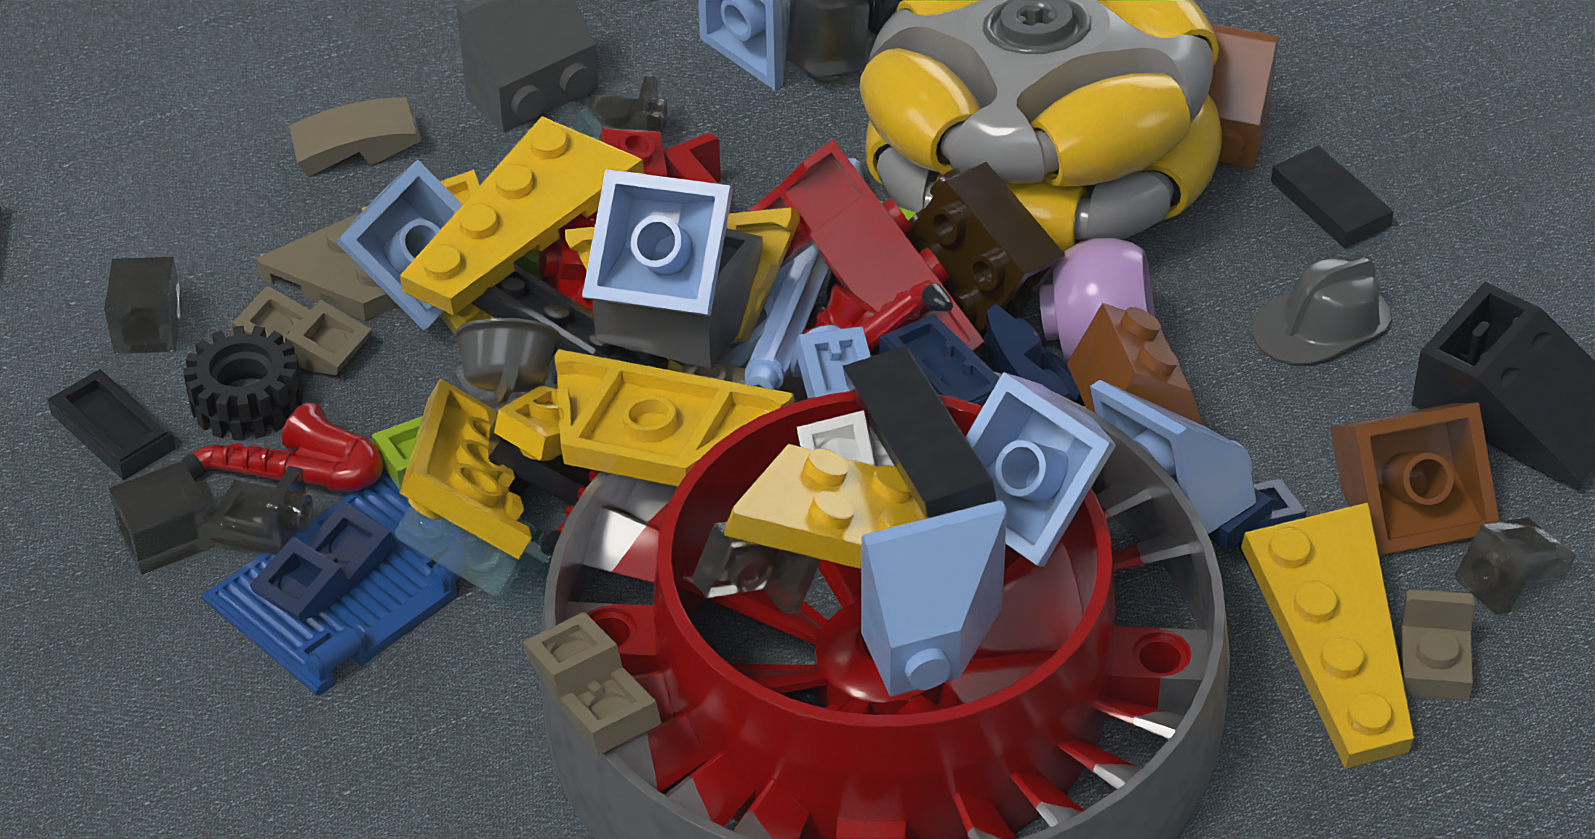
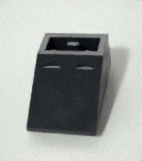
(1523, 373)

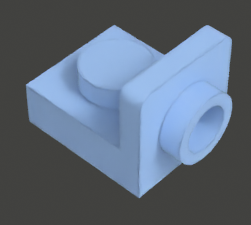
(821, 355)

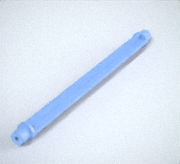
(788, 317)

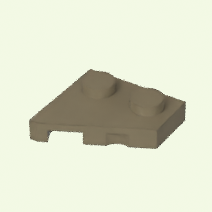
(326, 273)

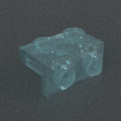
(470, 555)

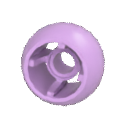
(1085, 278)

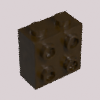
(984, 243)

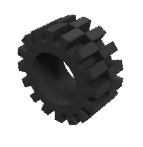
(237, 359)

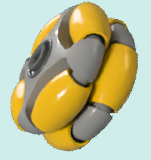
(1073, 103)

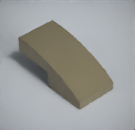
(370, 127)
(320, 336)
(589, 683)

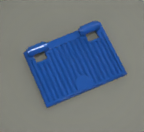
(360, 624)

